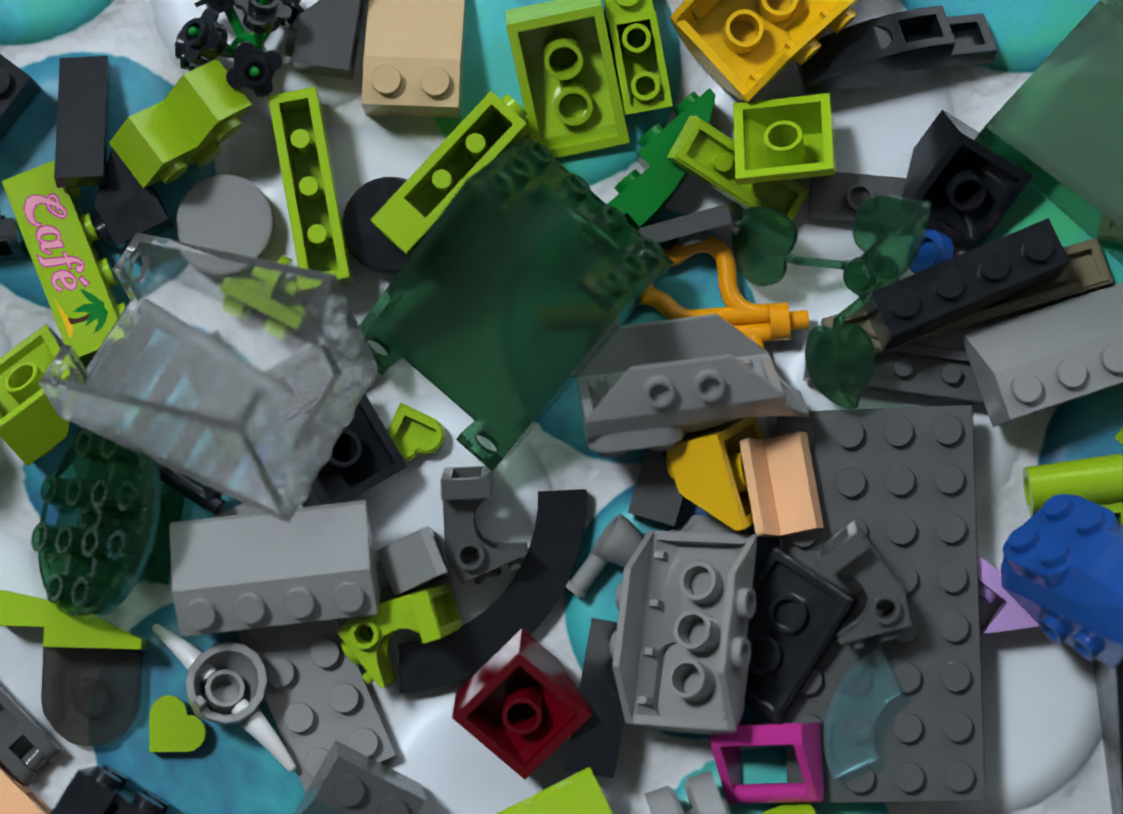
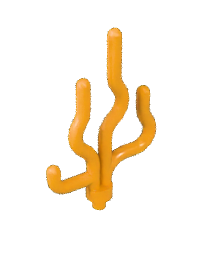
(757, 321)

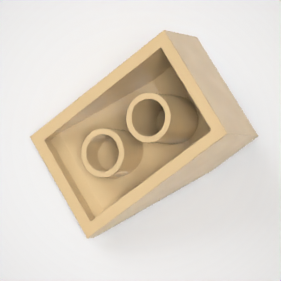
(414, 58)

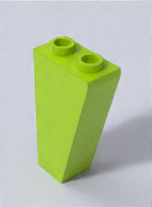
(473, 144)

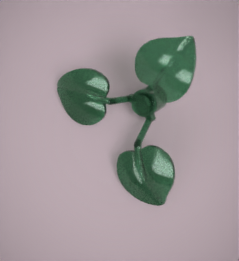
(889, 235)

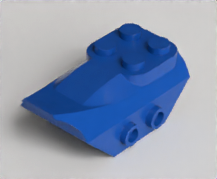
(1070, 575)

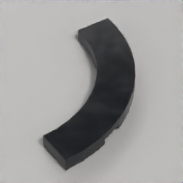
(521, 605)

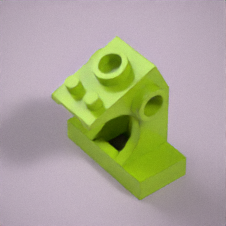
(367, 638)

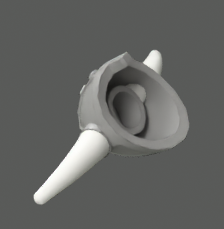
(227, 688)

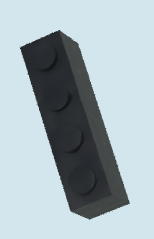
(966, 284)

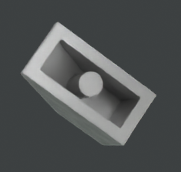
(411, 562)

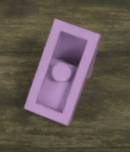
(1010, 613)

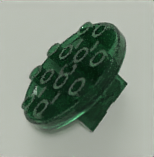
(107, 526)

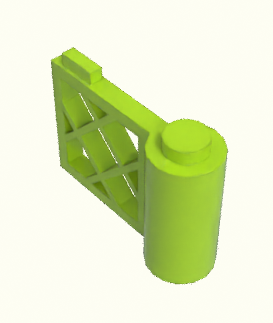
(1091, 478)

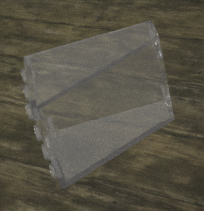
(222, 371)

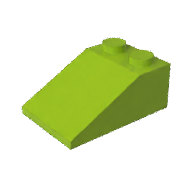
(567, 76)

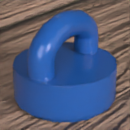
(934, 250)

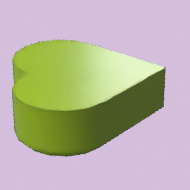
(415, 433)
(173, 727)

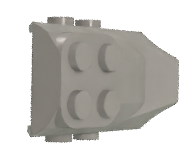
(674, 380)
(685, 627)

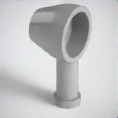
(613, 546)

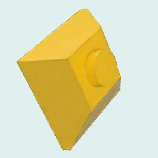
(712, 472)

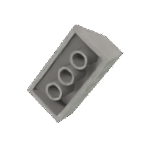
(1049, 355)
(271, 571)

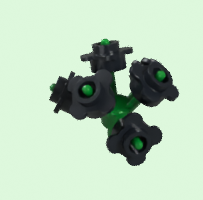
(206, 39)

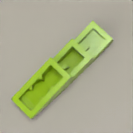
(63, 629)

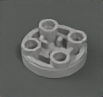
(226, 216)

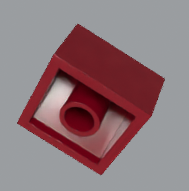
(521, 704)

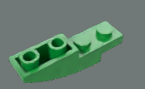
(646, 194)

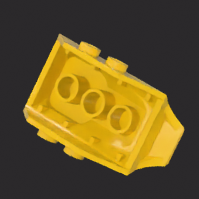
(756, 40)

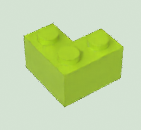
(182, 127)

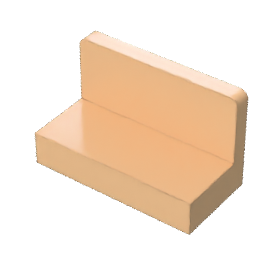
(781, 485)

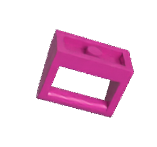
(808, 749)

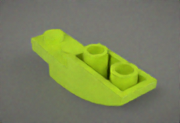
(637, 55)

